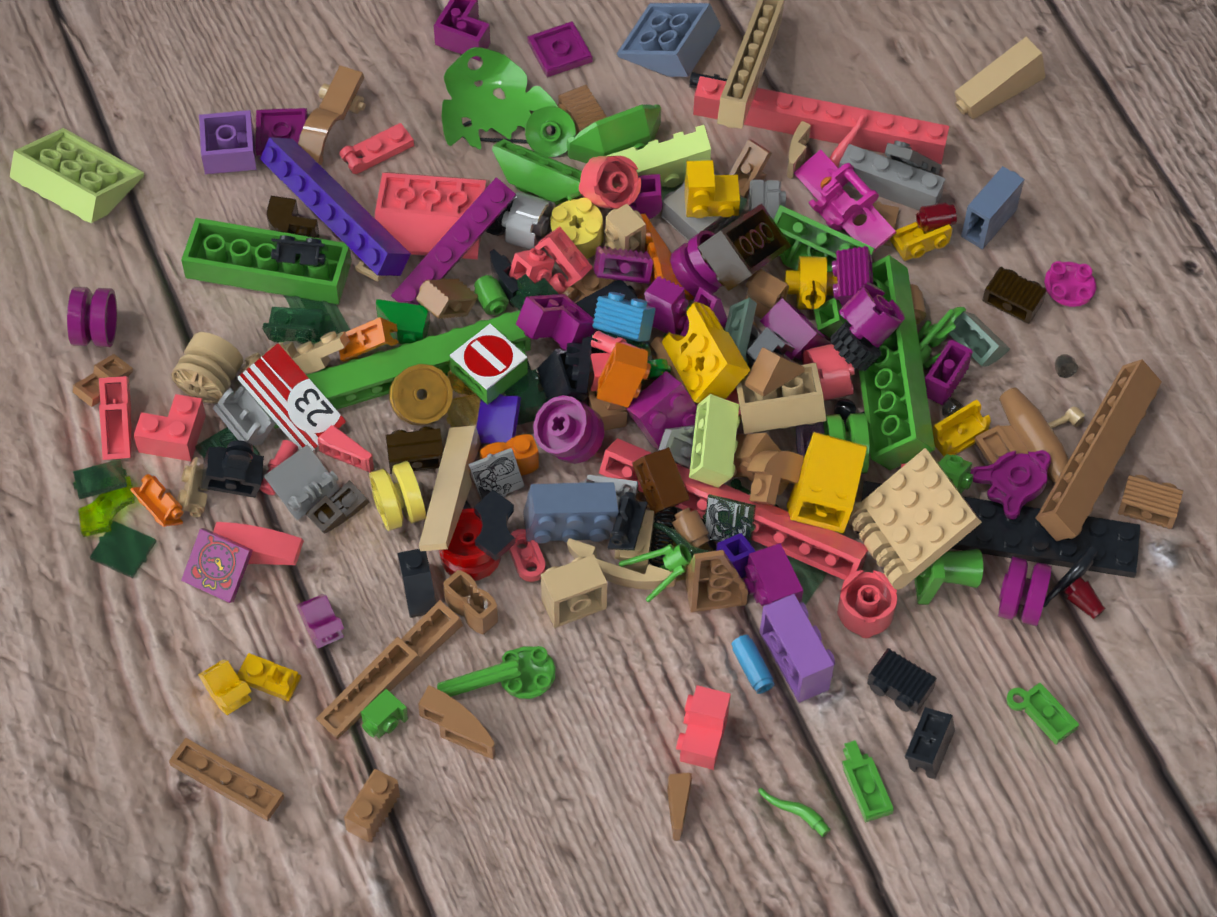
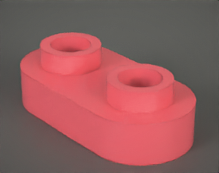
(527, 557)

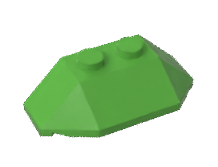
(616, 133)
(536, 172)
(811, 238)

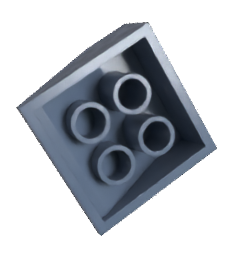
(671, 37)

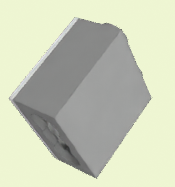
(675, 214)

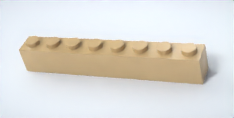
(750, 63)

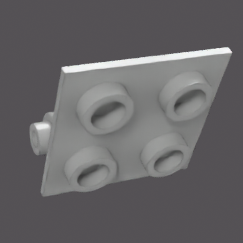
(302, 481)

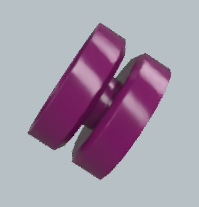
(691, 268)
(92, 317)
(568, 429)
(1020, 590)

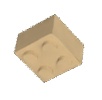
(573, 590)

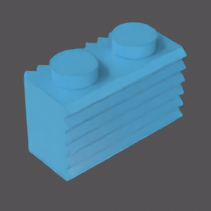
(624, 317)

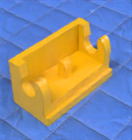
(960, 429)

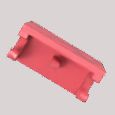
(565, 255)

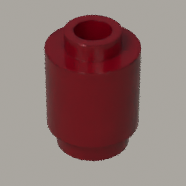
(936, 216)

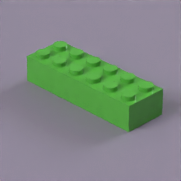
(242, 259)

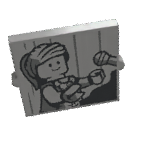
(497, 473)

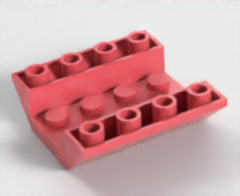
(424, 208)

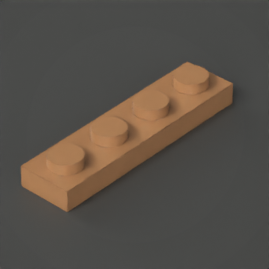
(226, 779)

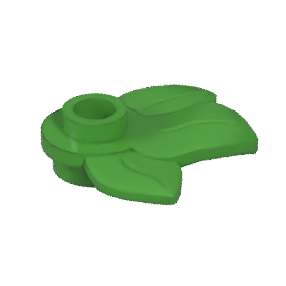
(943, 332)

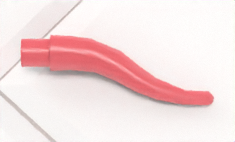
(838, 153)

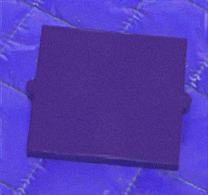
(498, 419)

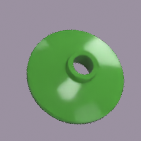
(538, 137)

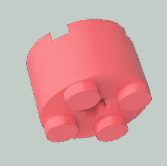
(610, 181)
(832, 371)
(867, 603)

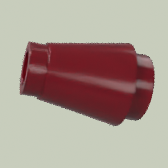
(1085, 598)

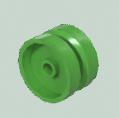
(854, 431)

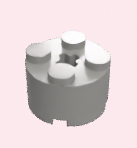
(527, 220)

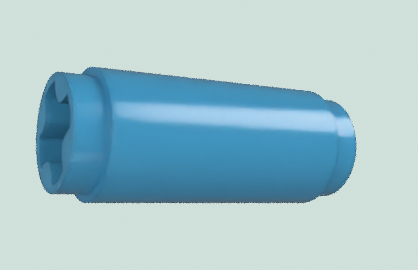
(752, 664)

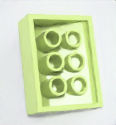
(74, 174)

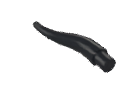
(1076, 571)

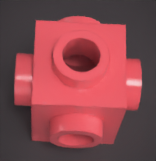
(533, 264)

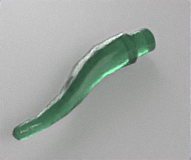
(678, 538)

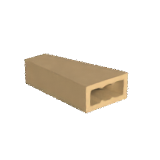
(1002, 79)

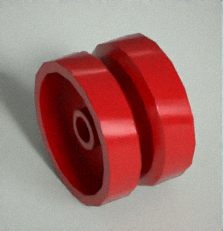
(463, 553)

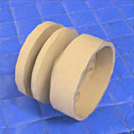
(207, 367)

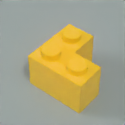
(710, 193)

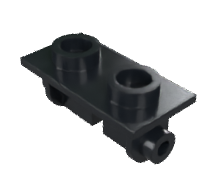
(288, 248)
(627, 523)

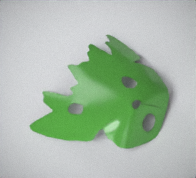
(479, 102)

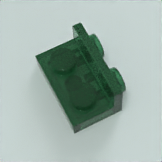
(294, 325)

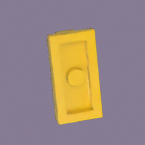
(269, 677)

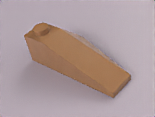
(713, 582)

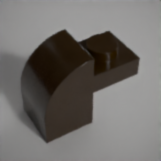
(283, 217)

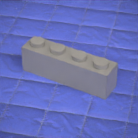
(894, 179)

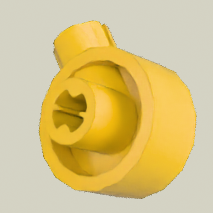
(810, 282)

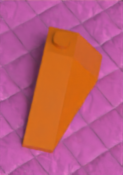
(661, 256)

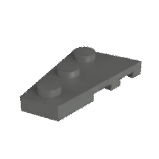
(903, 153)

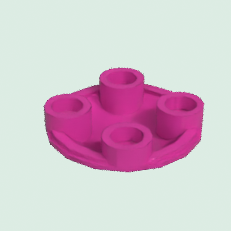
(1070, 283)

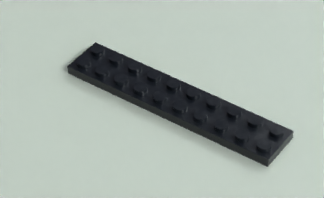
(1028, 539)

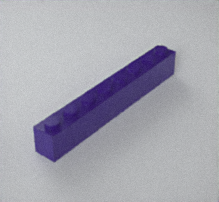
(335, 207)

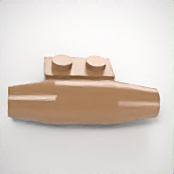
(1025, 433)

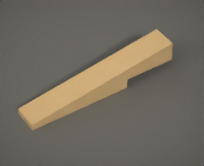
(450, 488)

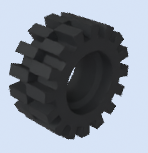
(855, 351)

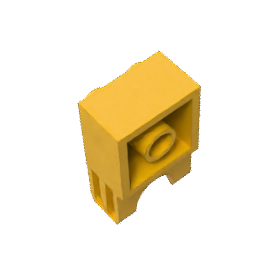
(706, 356)

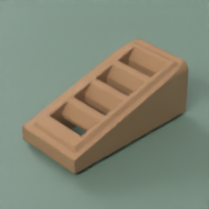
(678, 796)

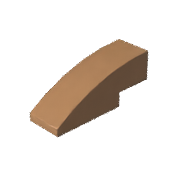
(456, 722)

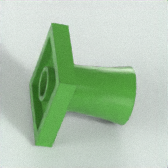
(952, 567)

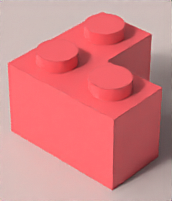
(172, 435)
(706, 722)

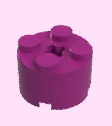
(872, 315)

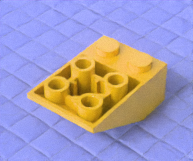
(827, 483)

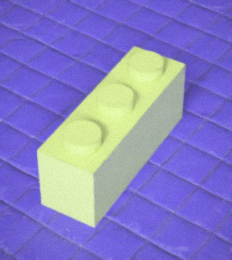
(714, 441)

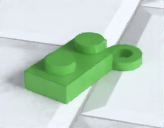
(1044, 711)

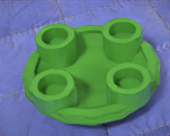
(536, 672)

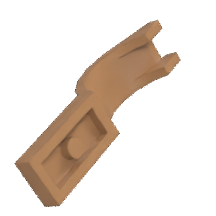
(332, 108)

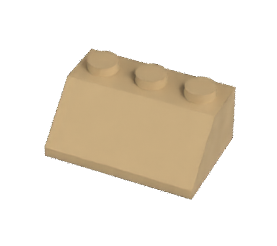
(790, 405)

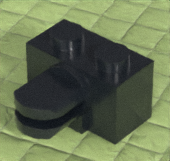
(233, 469)

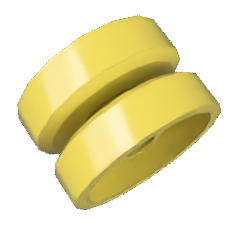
(401, 495)

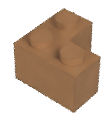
(747, 448)

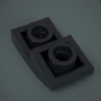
(500, 270)

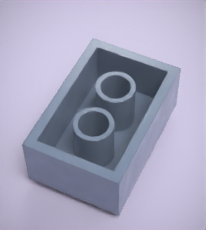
(570, 511)

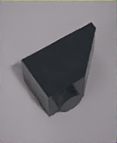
(416, 581)

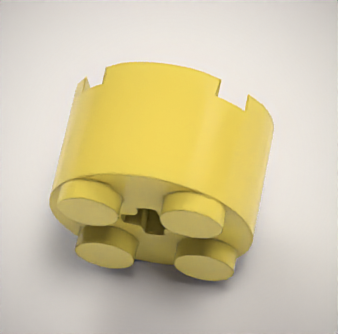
(581, 223)

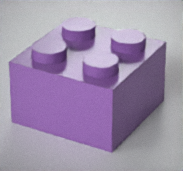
(227, 142)

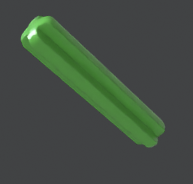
(480, 678)

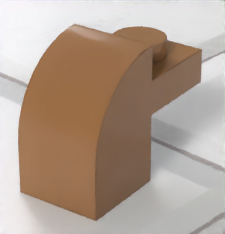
(771, 469)

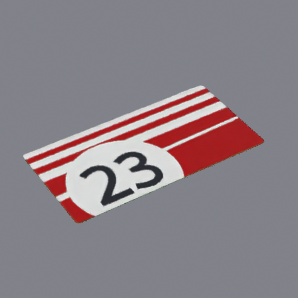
(290, 398)

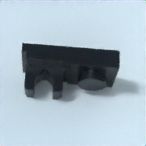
(580, 356)

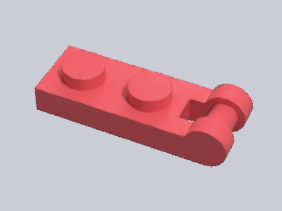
(377, 148)

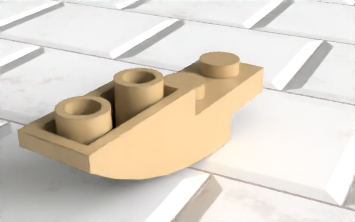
(308, 356)

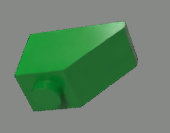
(410, 319)

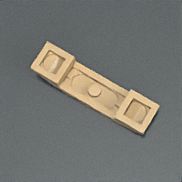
(619, 575)

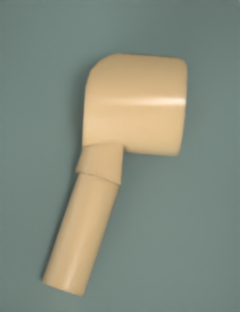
(1073, 415)

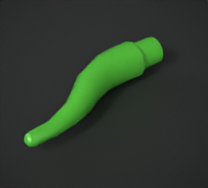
(806, 813)

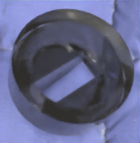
(1065, 366)
(951, 406)

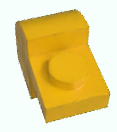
(225, 686)

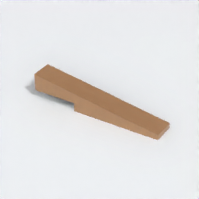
(390, 667)

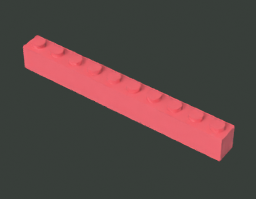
(828, 120)
(801, 541)

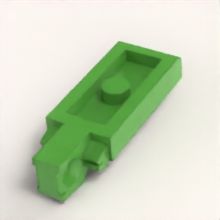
(865, 783)

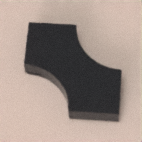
(494, 514)

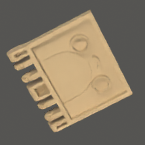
(916, 519)

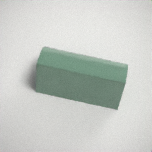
(974, 334)

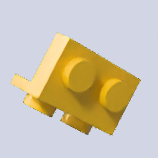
(914, 242)

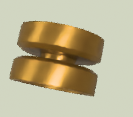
(405, 400)

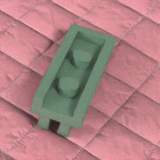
(740, 323)

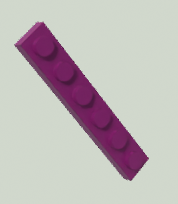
(456, 240)

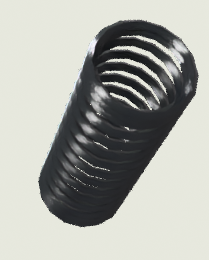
(664, 516)

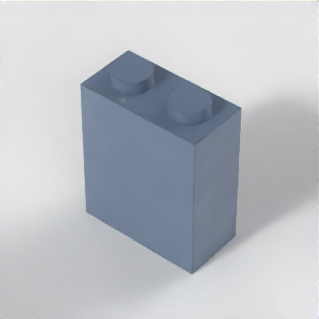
(992, 207)

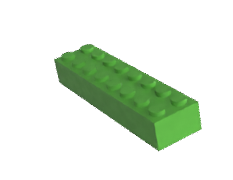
(895, 382)

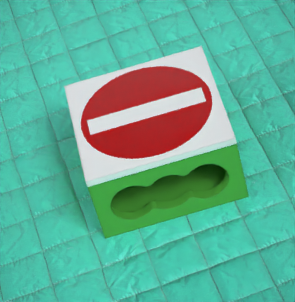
(489, 363)

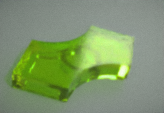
(99, 514)

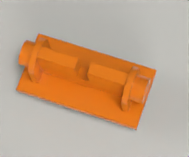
(166, 509)

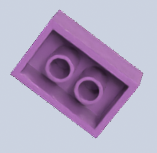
(797, 647)

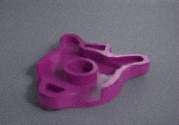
(1014, 479)

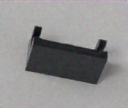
(930, 741)

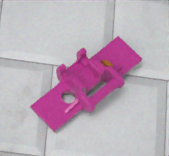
(837, 207)

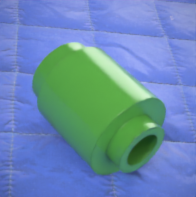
(491, 295)

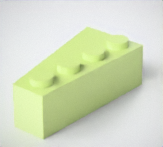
(671, 156)

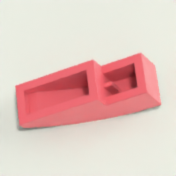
(115, 417)
(267, 544)

